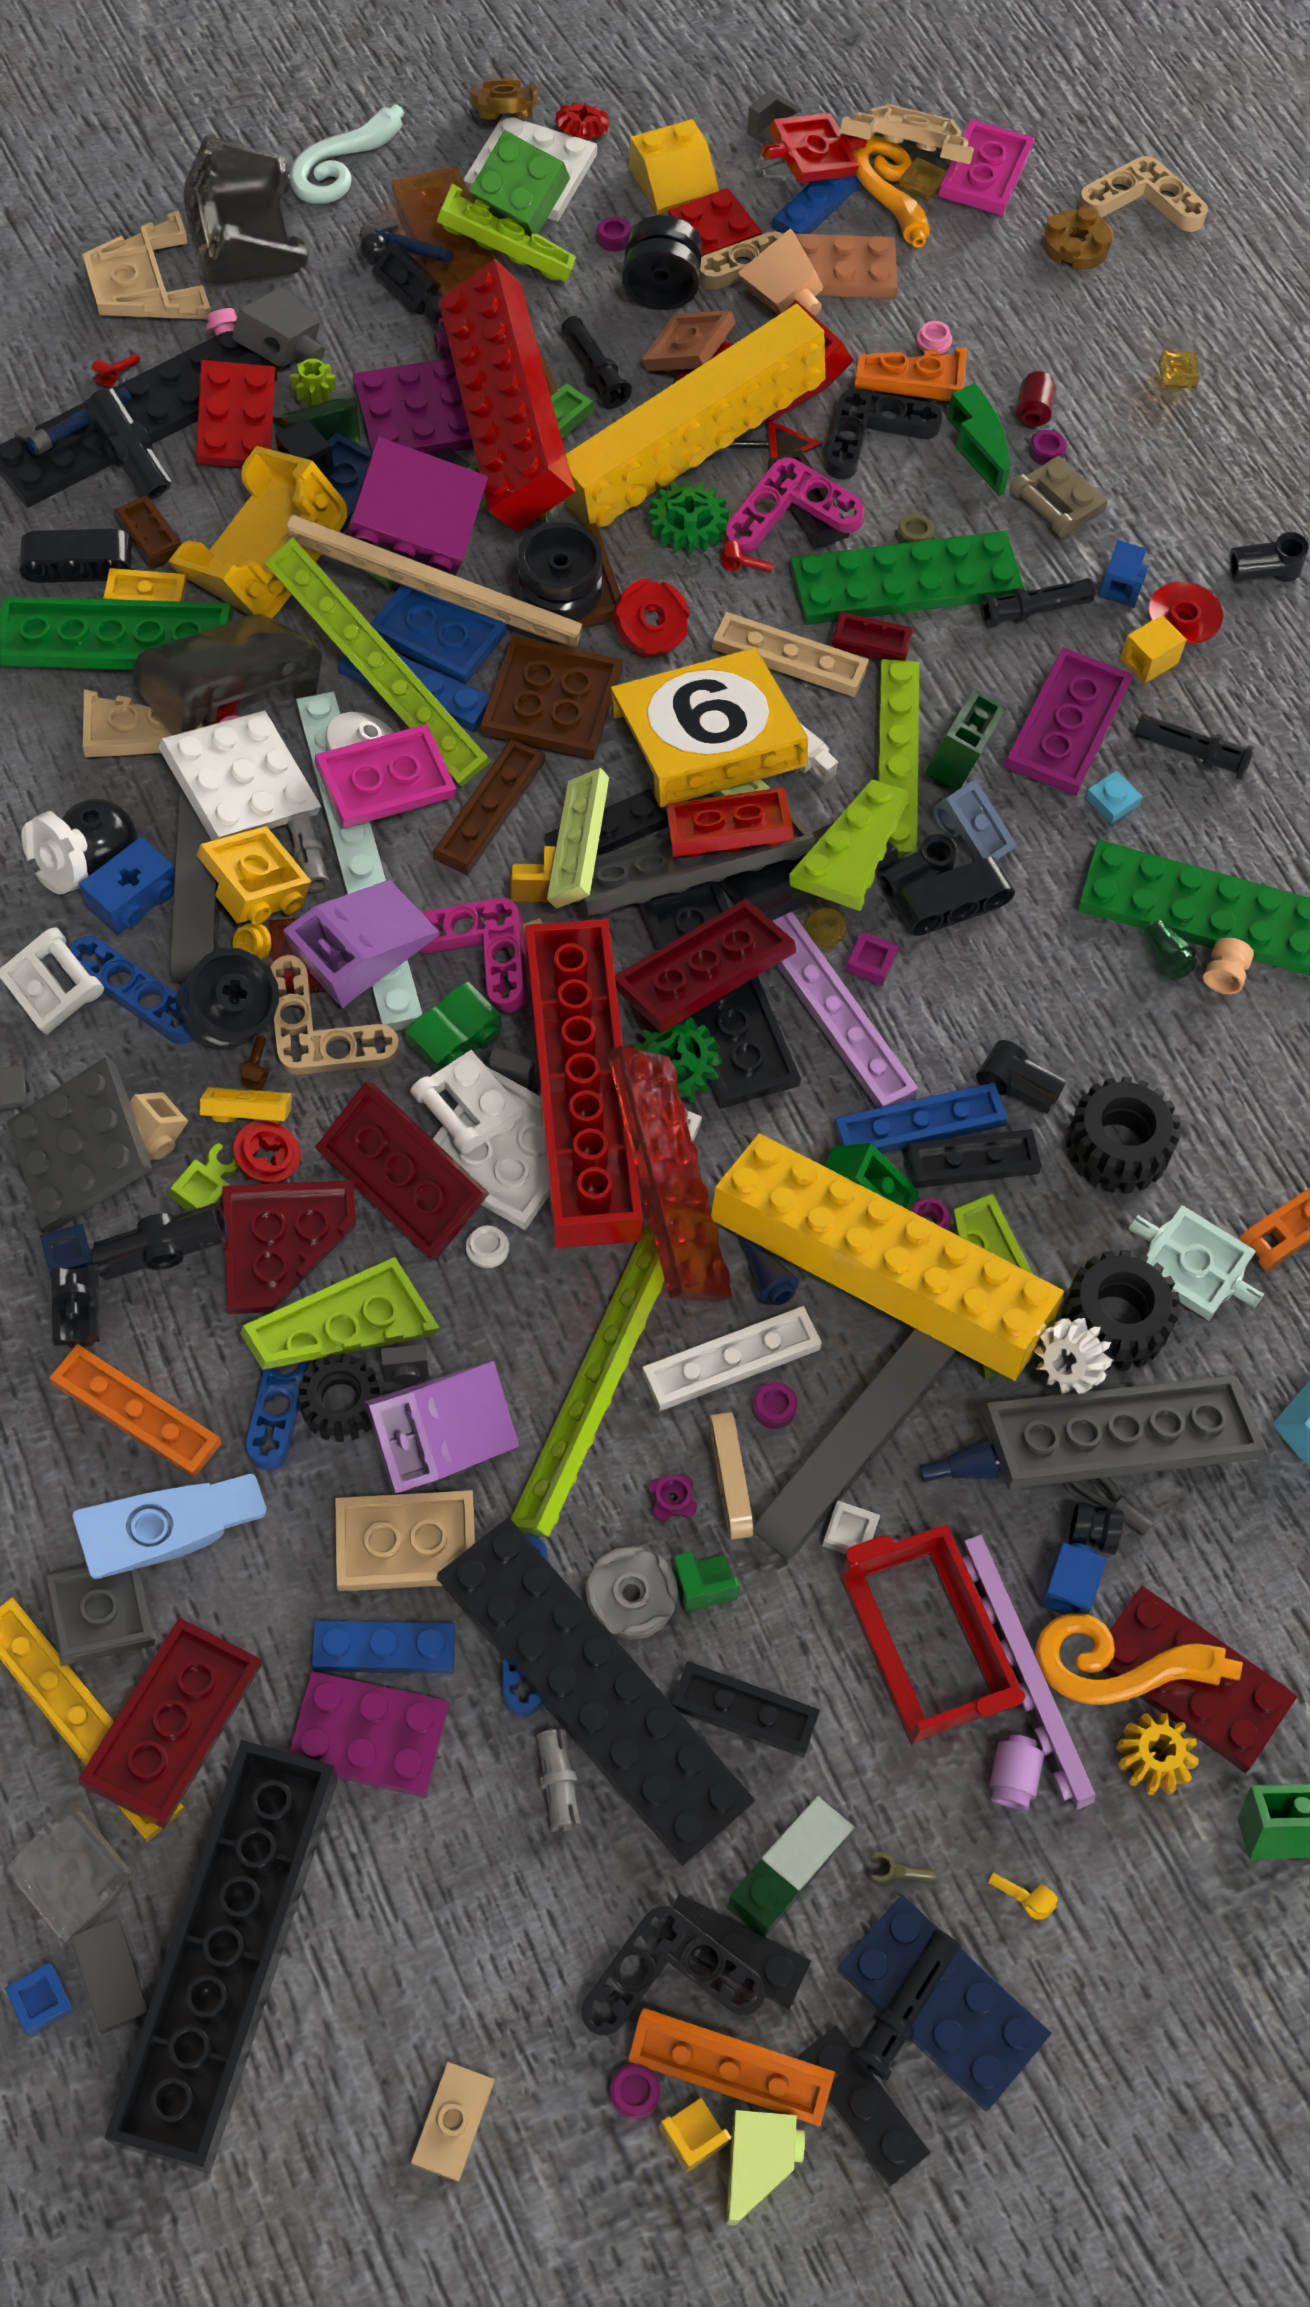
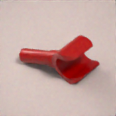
(109, 373)
(734, 559)

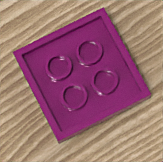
(414, 406)

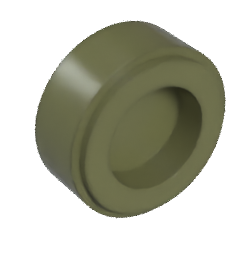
(915, 528)

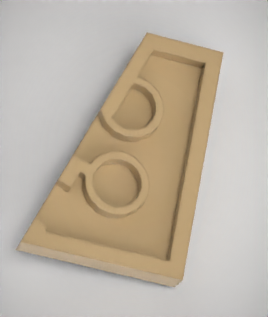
(120, 727)

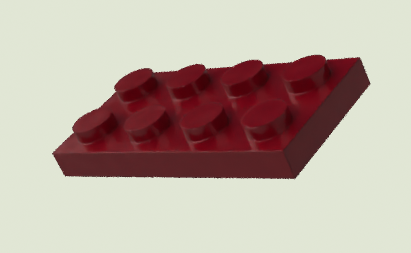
(704, 965)
(401, 1170)
(1228, 1718)
(170, 1723)

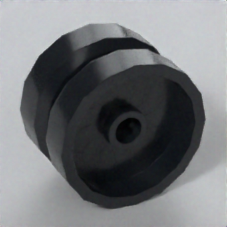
(662, 262)
(561, 569)
(206, 993)

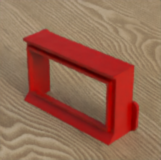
(884, 1553)

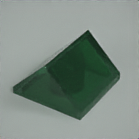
(327, 417)

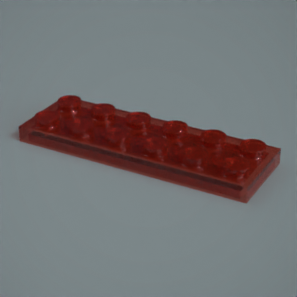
(669, 1175)

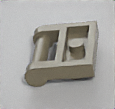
(1065, 490)

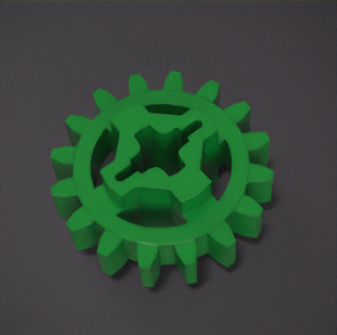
(688, 516)
(679, 1044)

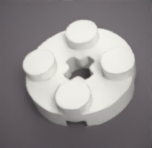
(56, 852)

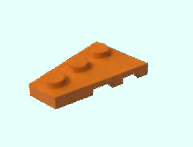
(918, 376)

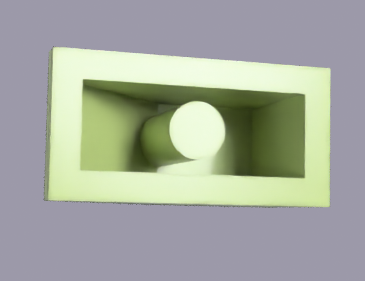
(760, 2158)

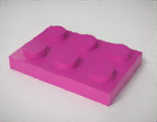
(993, 170)
(385, 776)

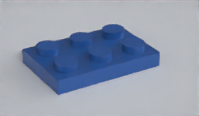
(438, 632)

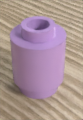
(1016, 1772)

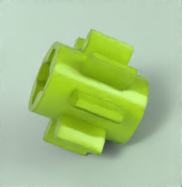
(313, 381)

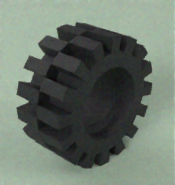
(326, 1376)

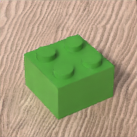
(520, 182)

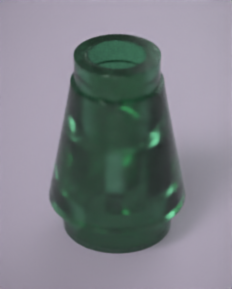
(1172, 954)

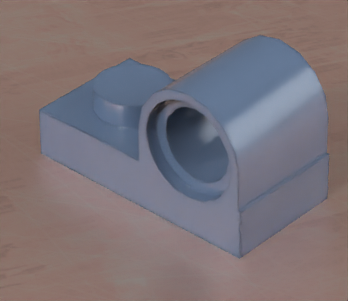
(975, 820)

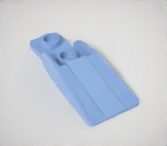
(163, 1523)

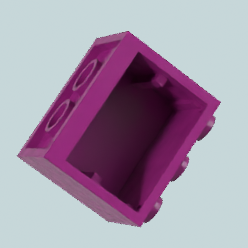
(417, 505)

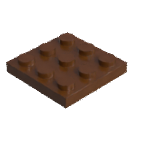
(552, 697)

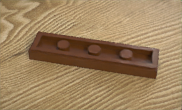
(489, 807)

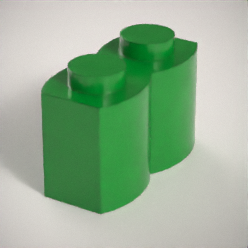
(454, 1027)

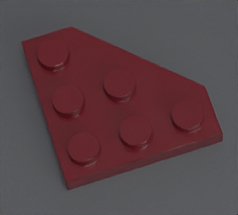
(280, 1237)

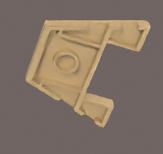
(908, 124)
(129, 281)

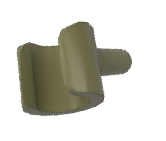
(899, 1872)

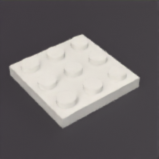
(573, 151)
(239, 775)
(510, 1162)

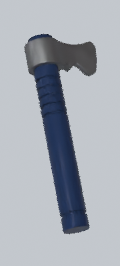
(409, 244)
(42, 440)

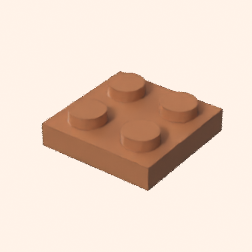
(688, 340)

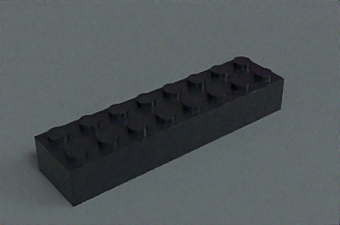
(223, 1958)

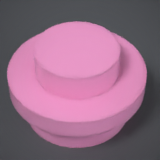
(221, 321)
(934, 336)

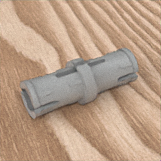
(308, 851)
(558, 1780)

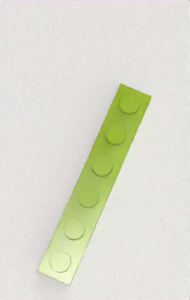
(899, 743)

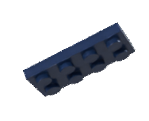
(969, 2021)

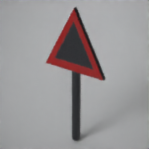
(780, 441)

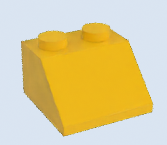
(672, 165)

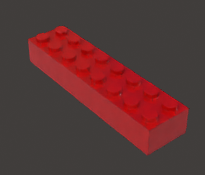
(506, 397)
(584, 1130)

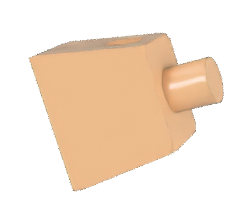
(783, 275)

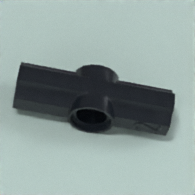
(127, 443)
(160, 1241)

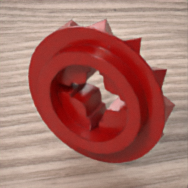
(582, 121)
(271, 1138)

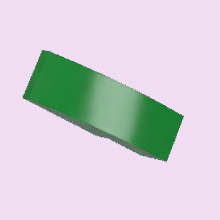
(980, 436)

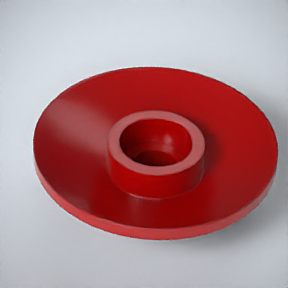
(1189, 609)

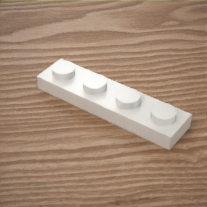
(731, 1358)

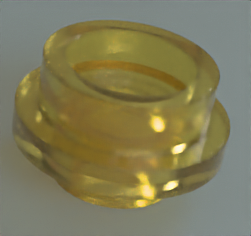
(825, 936)

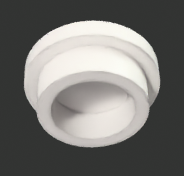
(487, 1247)

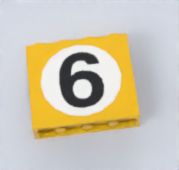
(711, 726)

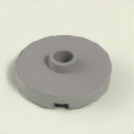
(634, 1570)

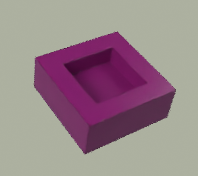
(872, 958)

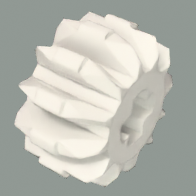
(1089, 1360)

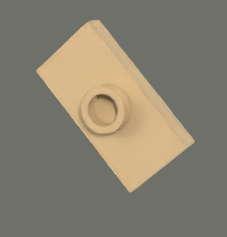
(453, 2122)

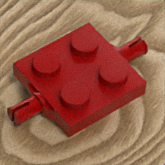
(813, 147)

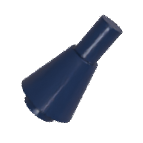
(773, 1280)
(971, 1462)

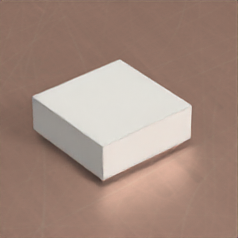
(849, 1527)

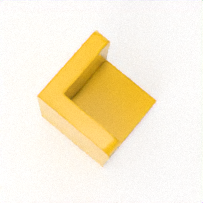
(1153, 649)
(532, 881)
(693, 2135)

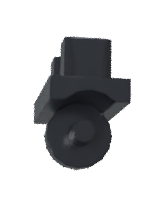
(75, 1306)

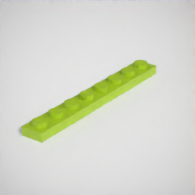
(375, 659)
(591, 1391)

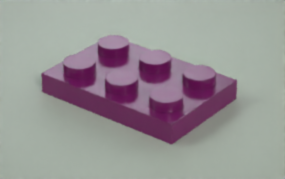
(371, 1732)

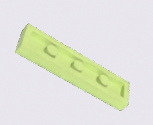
(578, 838)

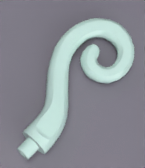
(372, 135)

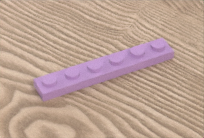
(843, 1020)
(1052, 1733)

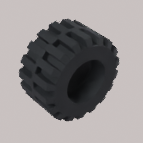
(1131, 1107)
(1139, 1285)

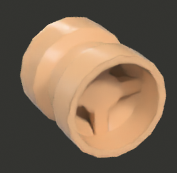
(1227, 970)

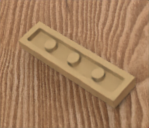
(792, 654)

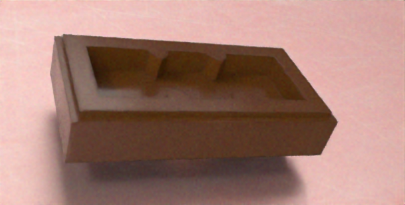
(148, 530)

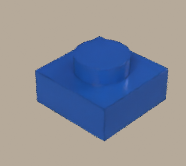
(39, 1999)

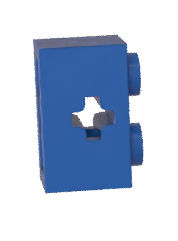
(129, 886)

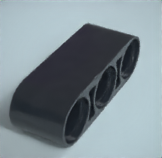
(73, 554)
(954, 896)

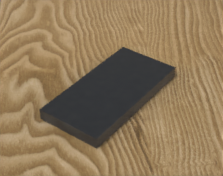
(770, 886)

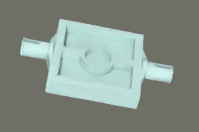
(1200, 1259)

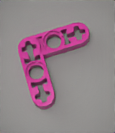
(794, 492)
(494, 938)

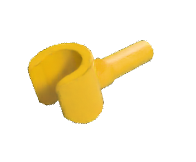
(1037, 1904)

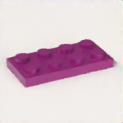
(1069, 721)

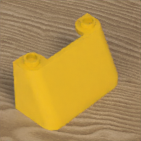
(235, 563)

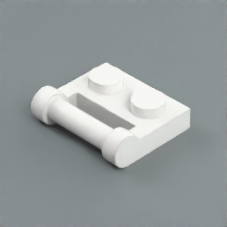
(38, 988)
(476, 1093)

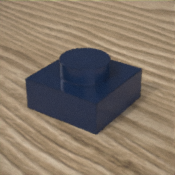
(67, 1248)

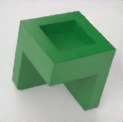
(703, 1581)

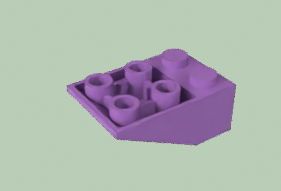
(359, 939)
(441, 1426)

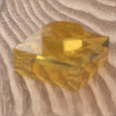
(922, 179)
(1179, 369)

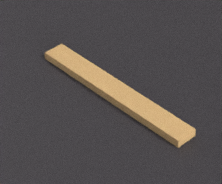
(434, 582)

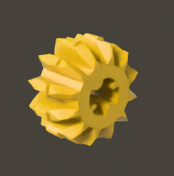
(1177, 1759)

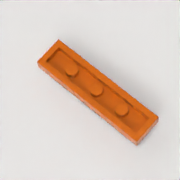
(135, 1411)
(731, 2066)

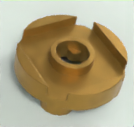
(504, 97)
(1081, 223)

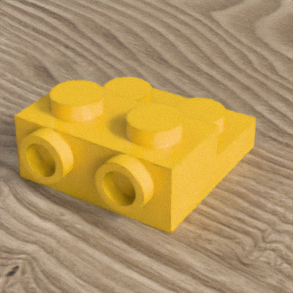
(254, 875)

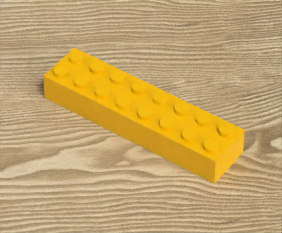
(696, 417)
(886, 1255)

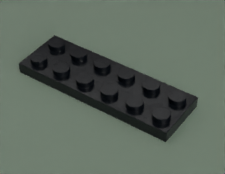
(742, 1021)

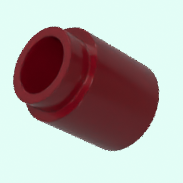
(1036, 399)

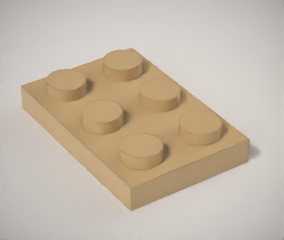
(400, 1538)

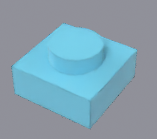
(1113, 797)

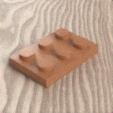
(853, 264)

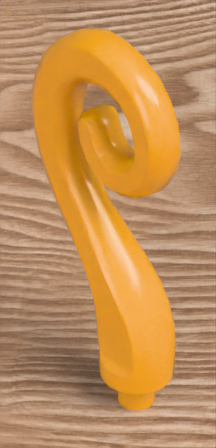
(906, 210)
(1187, 1662)

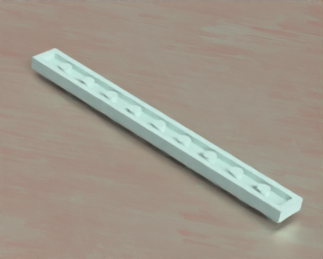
(358, 864)

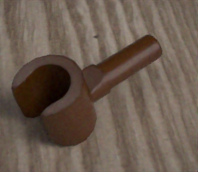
(253, 1074)

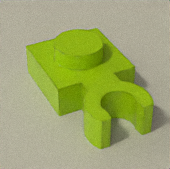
(202, 1183)

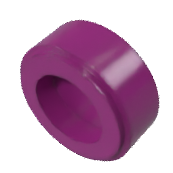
(612, 233)
(1046, 446)
(774, 1405)
(634, 2091)

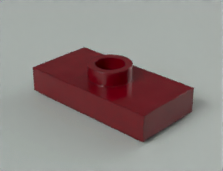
(871, 637)

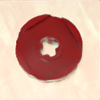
(633, 628)

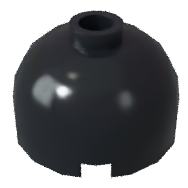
(105, 828)

